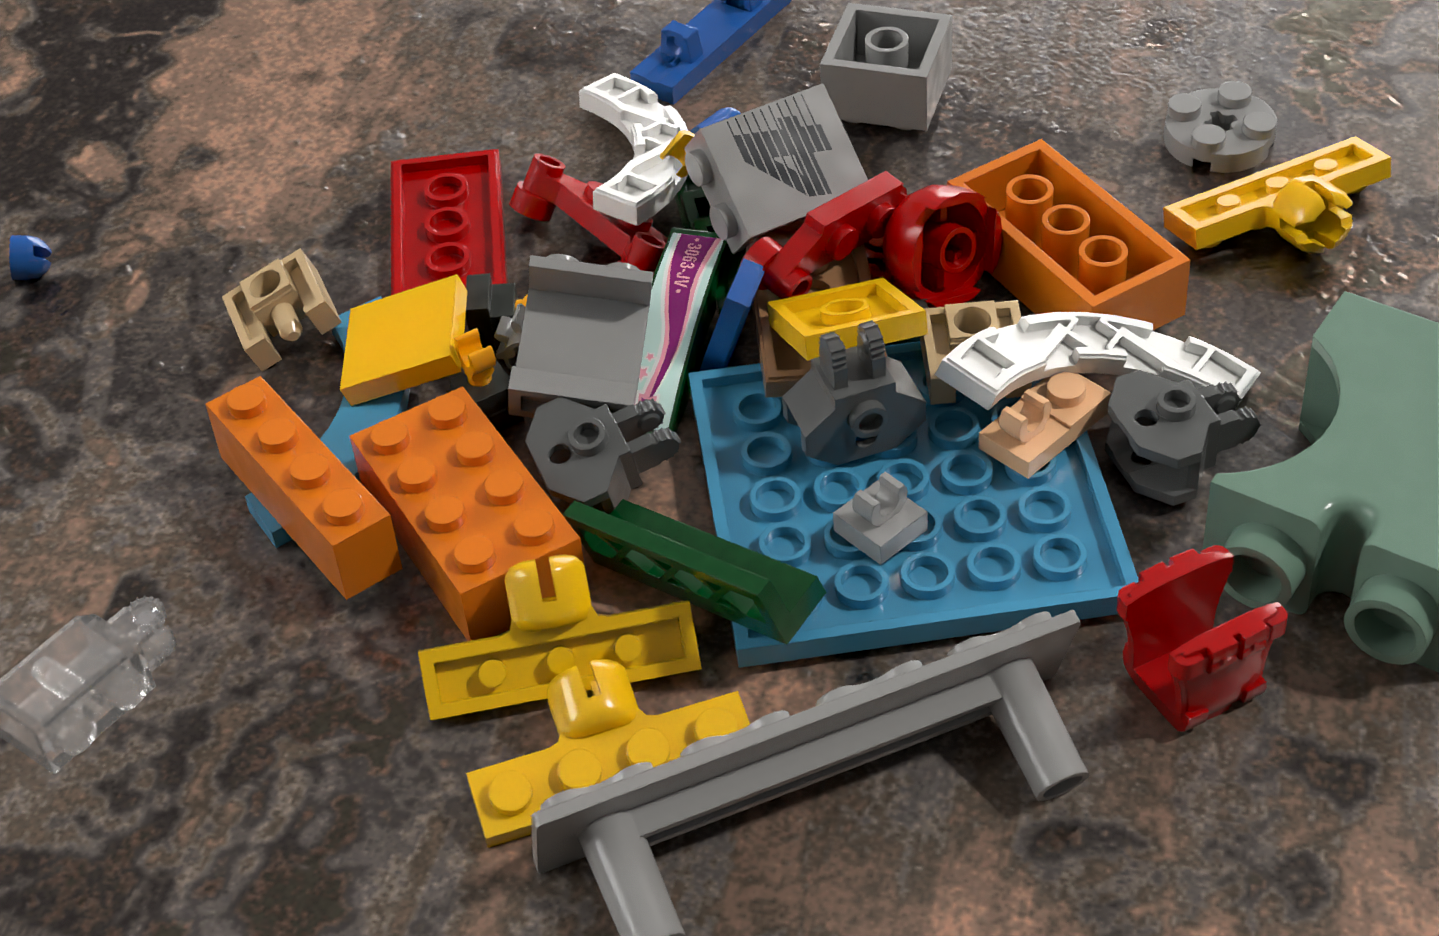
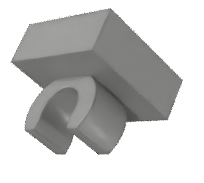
(881, 519)

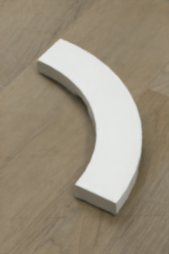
(647, 180)
(1082, 342)

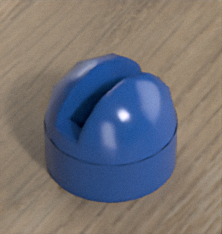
(27, 257)

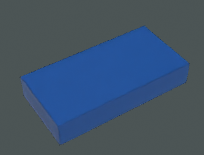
(733, 316)

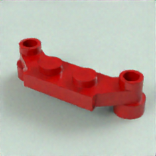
(548, 187)
(827, 235)

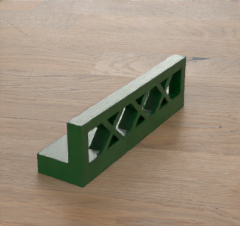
(698, 567)

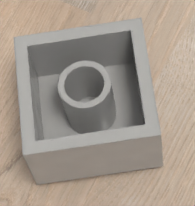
(888, 65)

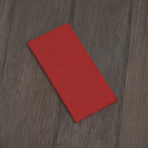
(447, 219)

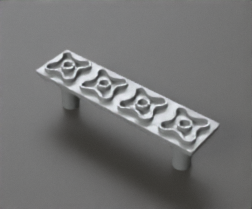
(783, 753)

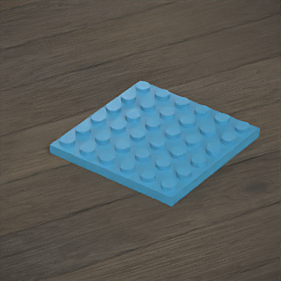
(992, 540)

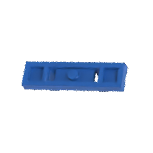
(697, 48)

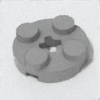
(1198, 122)

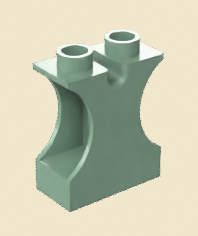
(1359, 501)

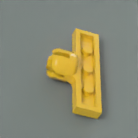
(1296, 198)
(552, 637)
(593, 744)

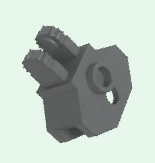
(851, 397)
(1174, 429)
(595, 453)

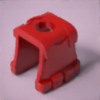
(1176, 652)

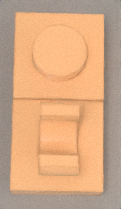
(1044, 422)

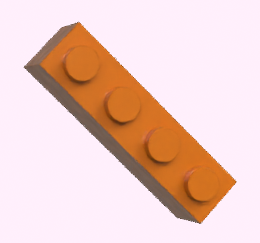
(305, 487)

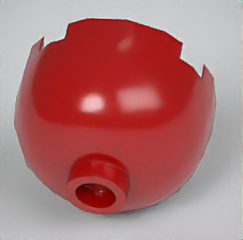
(942, 243)

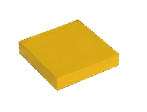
(841, 310)
(403, 340)

